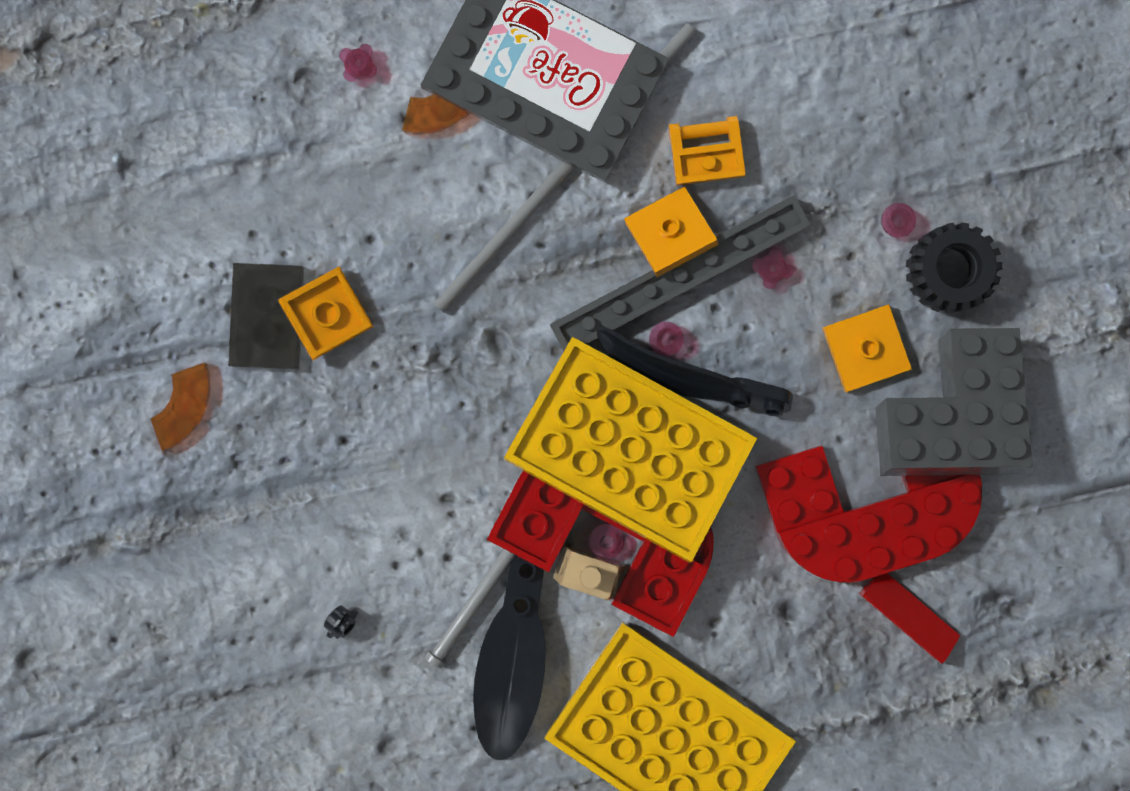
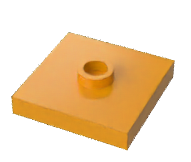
(671, 231)
(325, 313)
(866, 348)

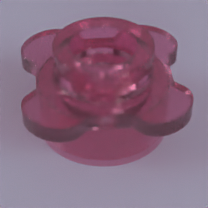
(354, 72)
(771, 278)

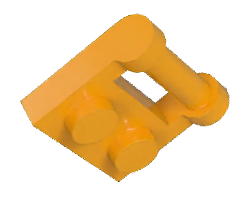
(710, 161)

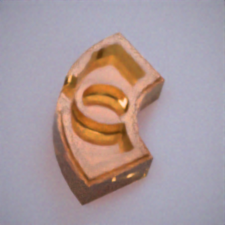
(430, 115)
(185, 407)

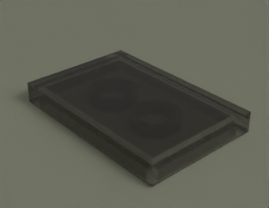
(258, 326)

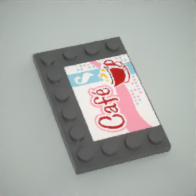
(547, 78)

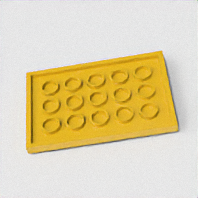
(630, 449)
(663, 726)

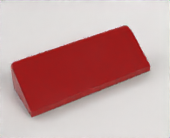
(910, 616)

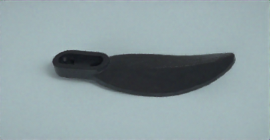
(693, 380)
(511, 667)

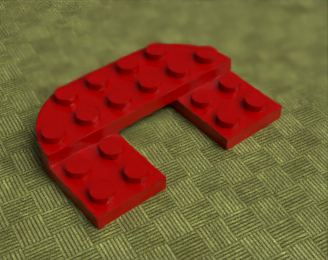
(870, 538)
(657, 582)

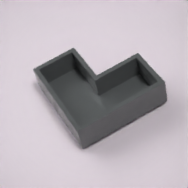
(977, 422)

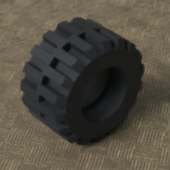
(981, 263)

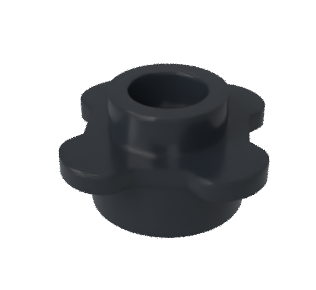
(340, 622)

